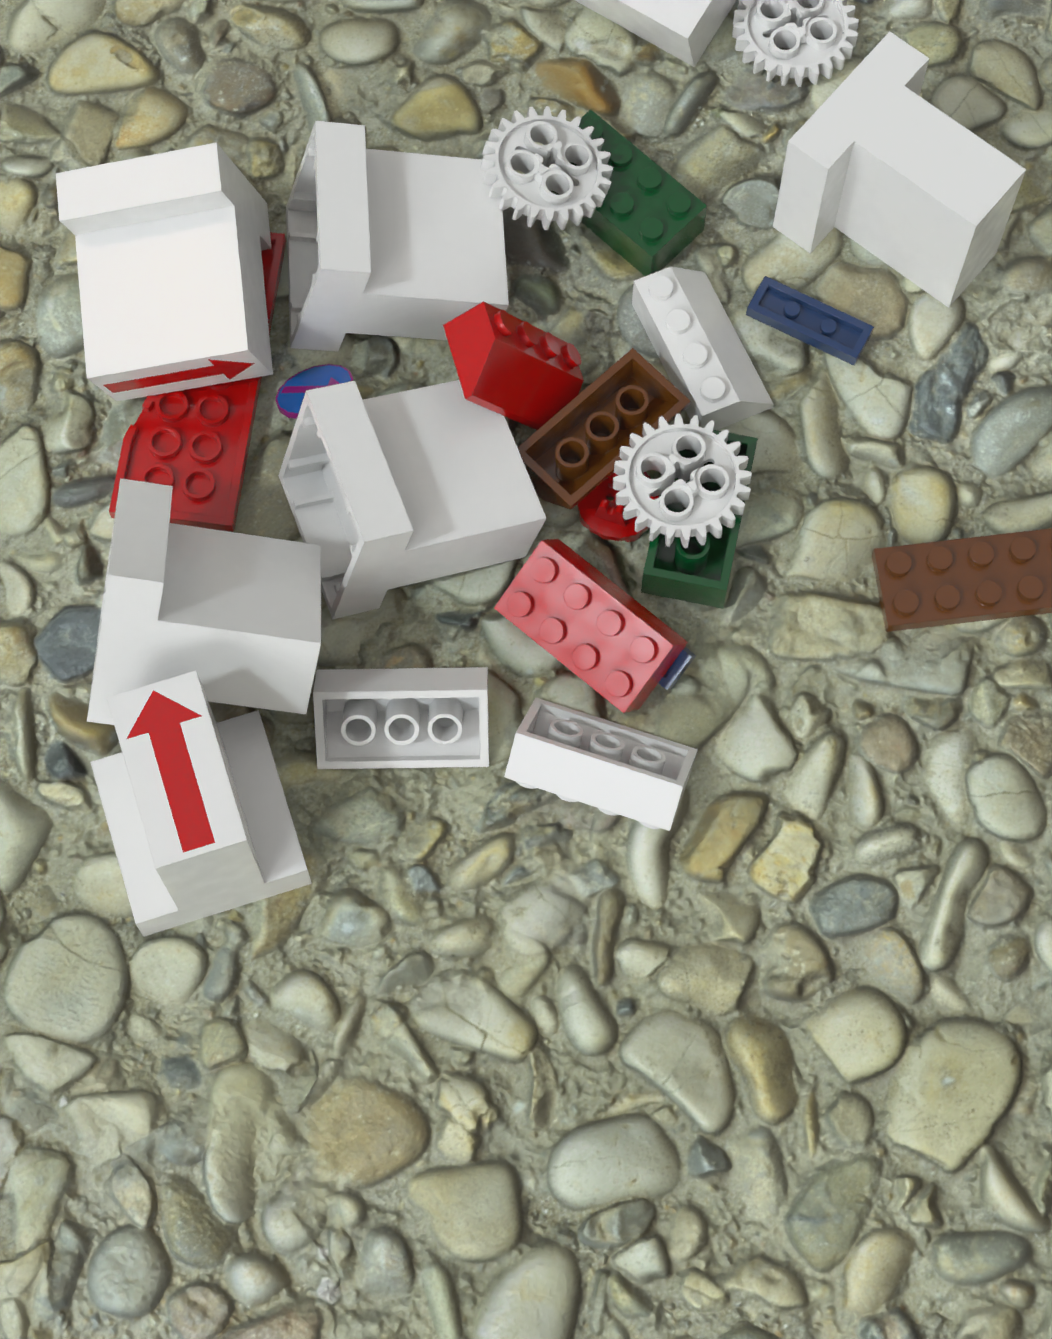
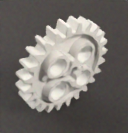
(797, 31)
(546, 168)
(704, 508)

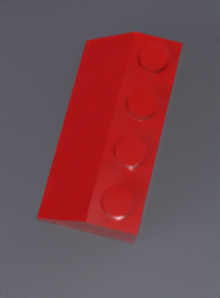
(513, 365)

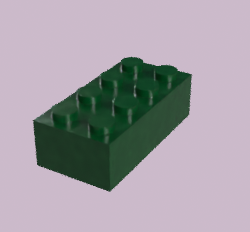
(646, 210)
(700, 571)

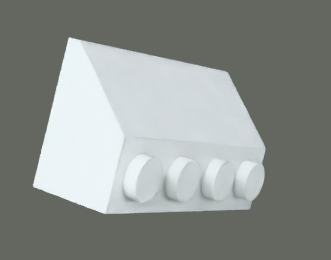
(699, 346)
(401, 718)
(600, 764)

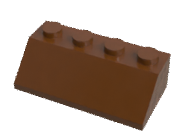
(585, 437)

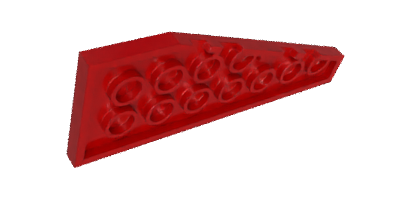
(200, 436)

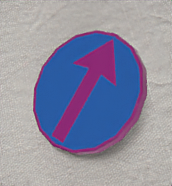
(292, 392)

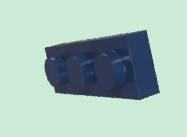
(809, 320)

